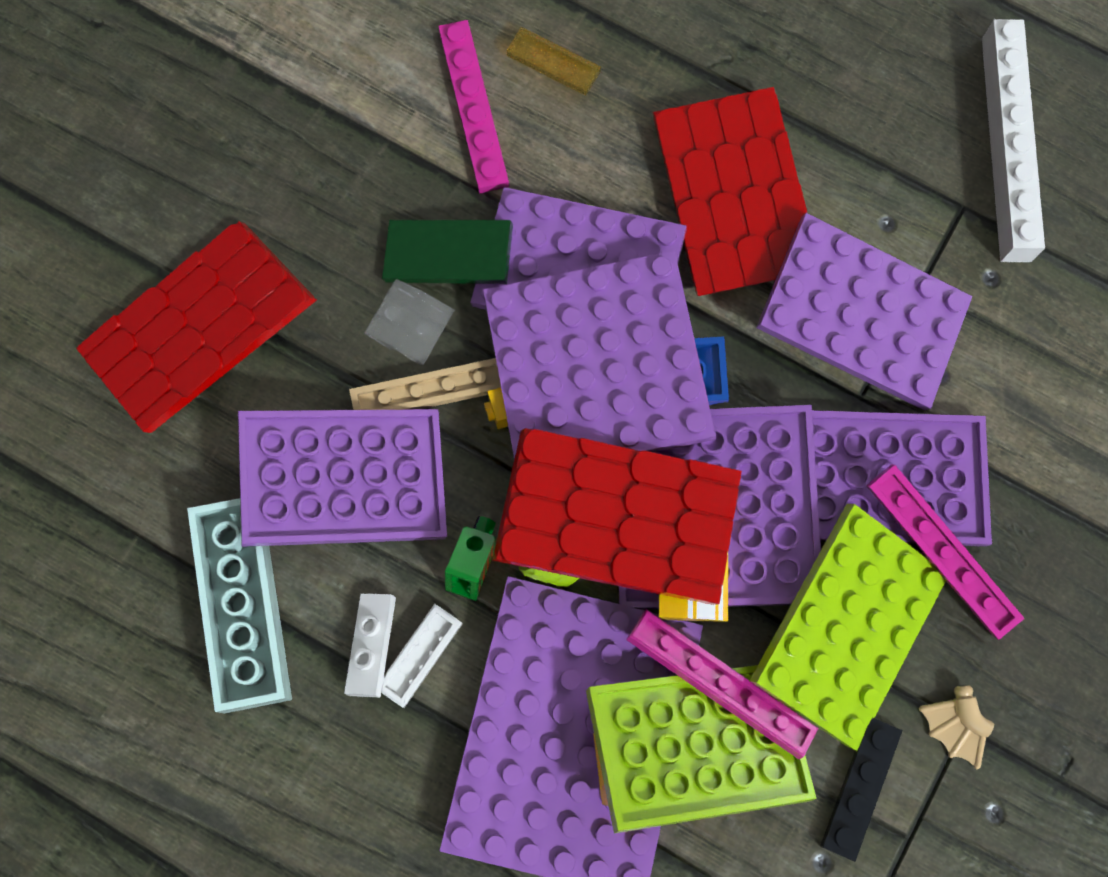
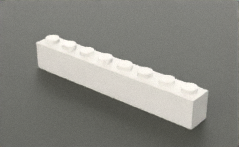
(1012, 142)

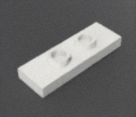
(370, 645)
(419, 655)

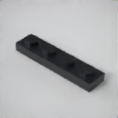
(861, 790)

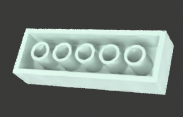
(237, 611)

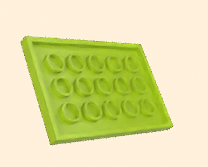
(850, 627)
(684, 757)

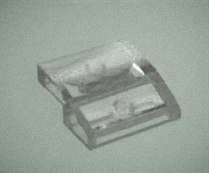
(409, 321)

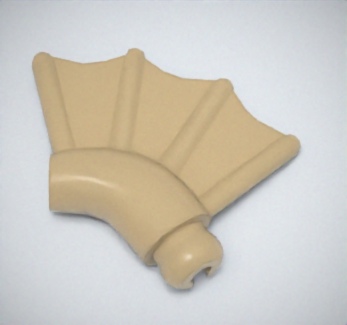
(959, 725)

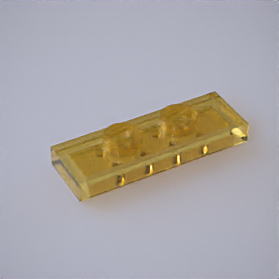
(553, 61)

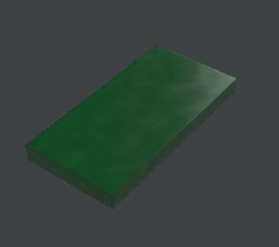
(448, 251)

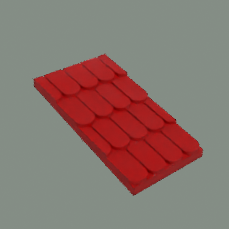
(732, 187)
(194, 326)
(618, 516)

